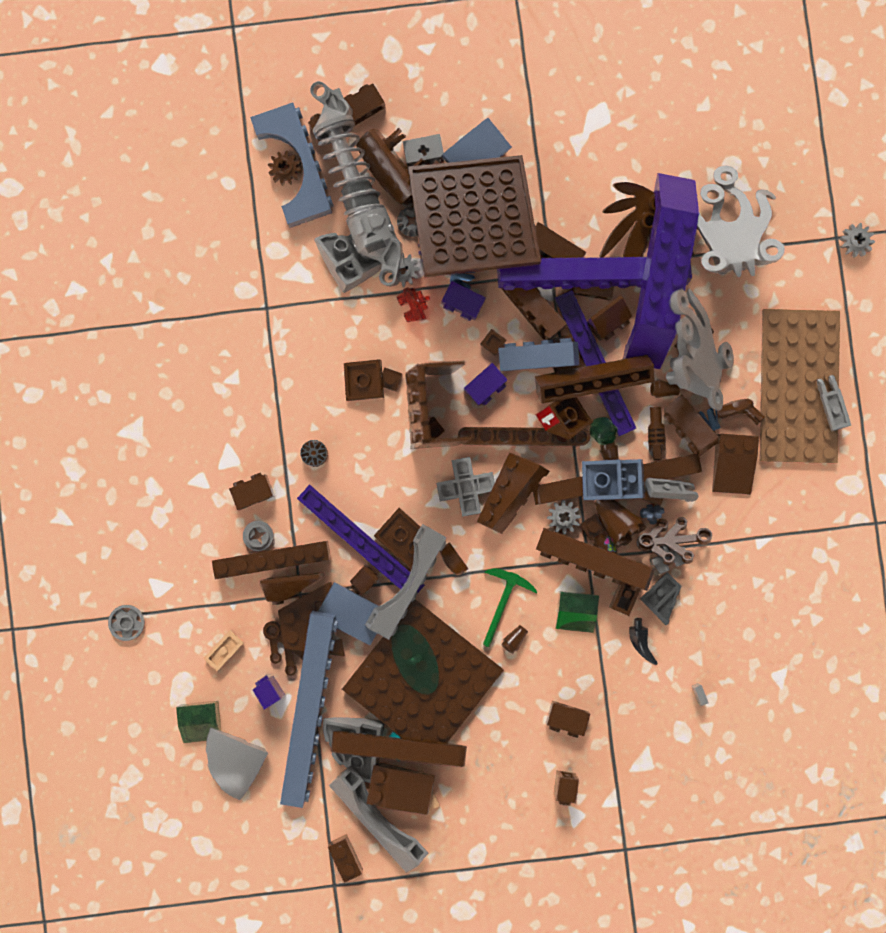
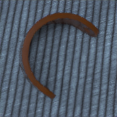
(453, 560)

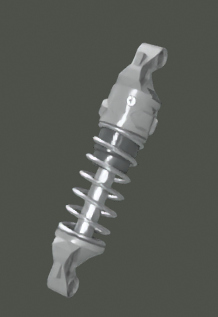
(367, 218)

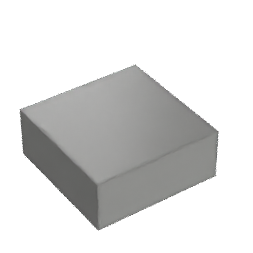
(700, 694)

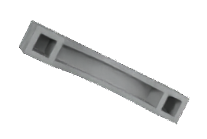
(387, 616)
(402, 847)

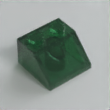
(196, 720)

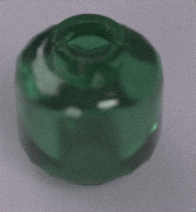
(603, 430)

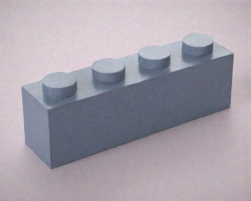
(539, 356)

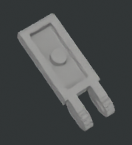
(833, 404)
(671, 489)

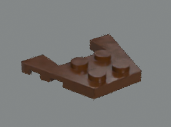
(295, 621)

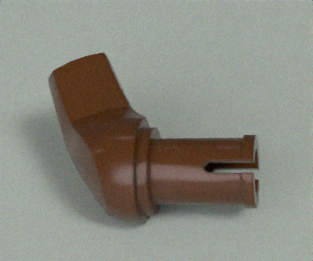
(741, 406)

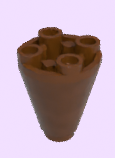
(619, 522)

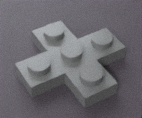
(465, 486)

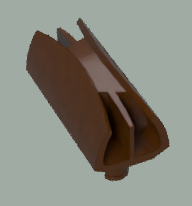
(386, 164)

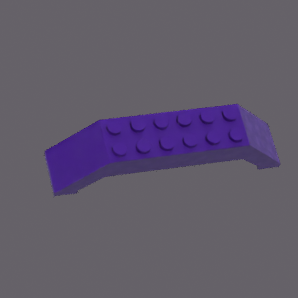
(665, 267)

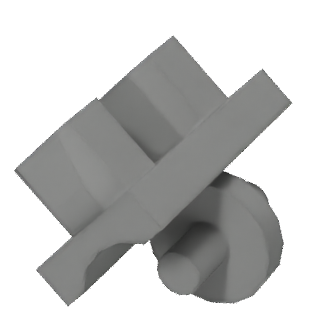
(660, 566)

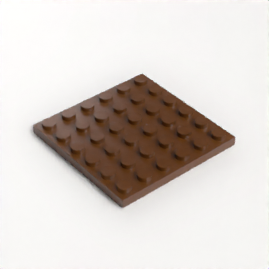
(473, 216)
(432, 717)

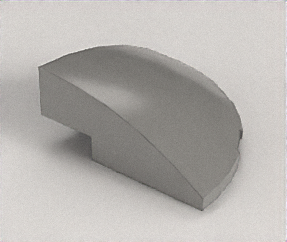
(344, 262)
(233, 762)
(361, 764)

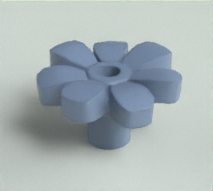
(652, 513)

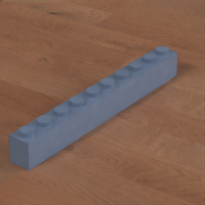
(307, 709)

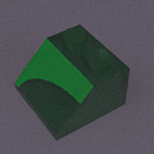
(576, 611)

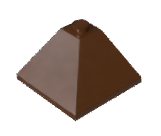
(283, 588)

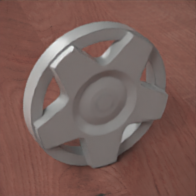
(126, 622)

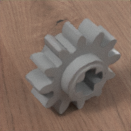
(862, 236)
(407, 277)
(561, 510)

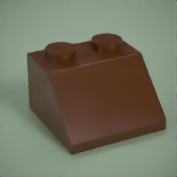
(610, 318)

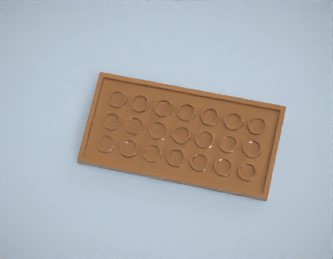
(794, 354)

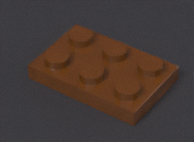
(398, 536)

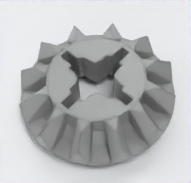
(402, 222)
(255, 544)

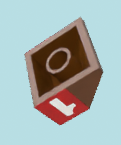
(564, 418)

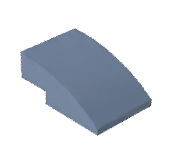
(480, 143)
(613, 479)
(350, 612)

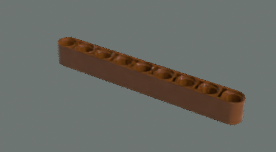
(659, 470)

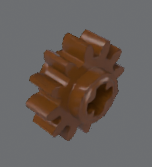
(279, 163)

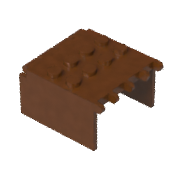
(418, 407)

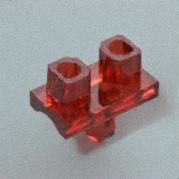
(416, 302)

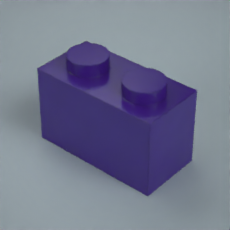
(462, 301)
(486, 384)
(268, 691)

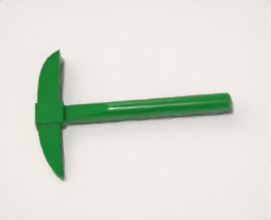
(511, 580)

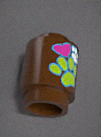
(604, 543)

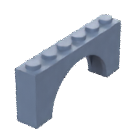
(285, 126)

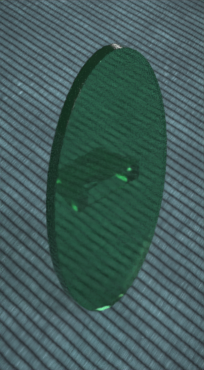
(415, 659)

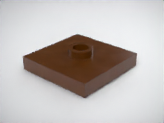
(363, 380)

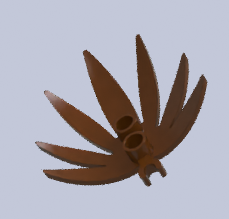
(643, 215)

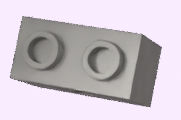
(431, 145)

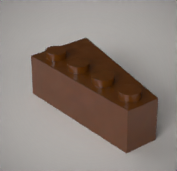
(537, 311)
(510, 491)

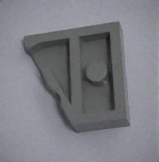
(662, 597)

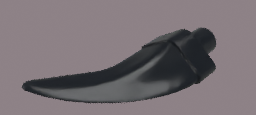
(639, 639)

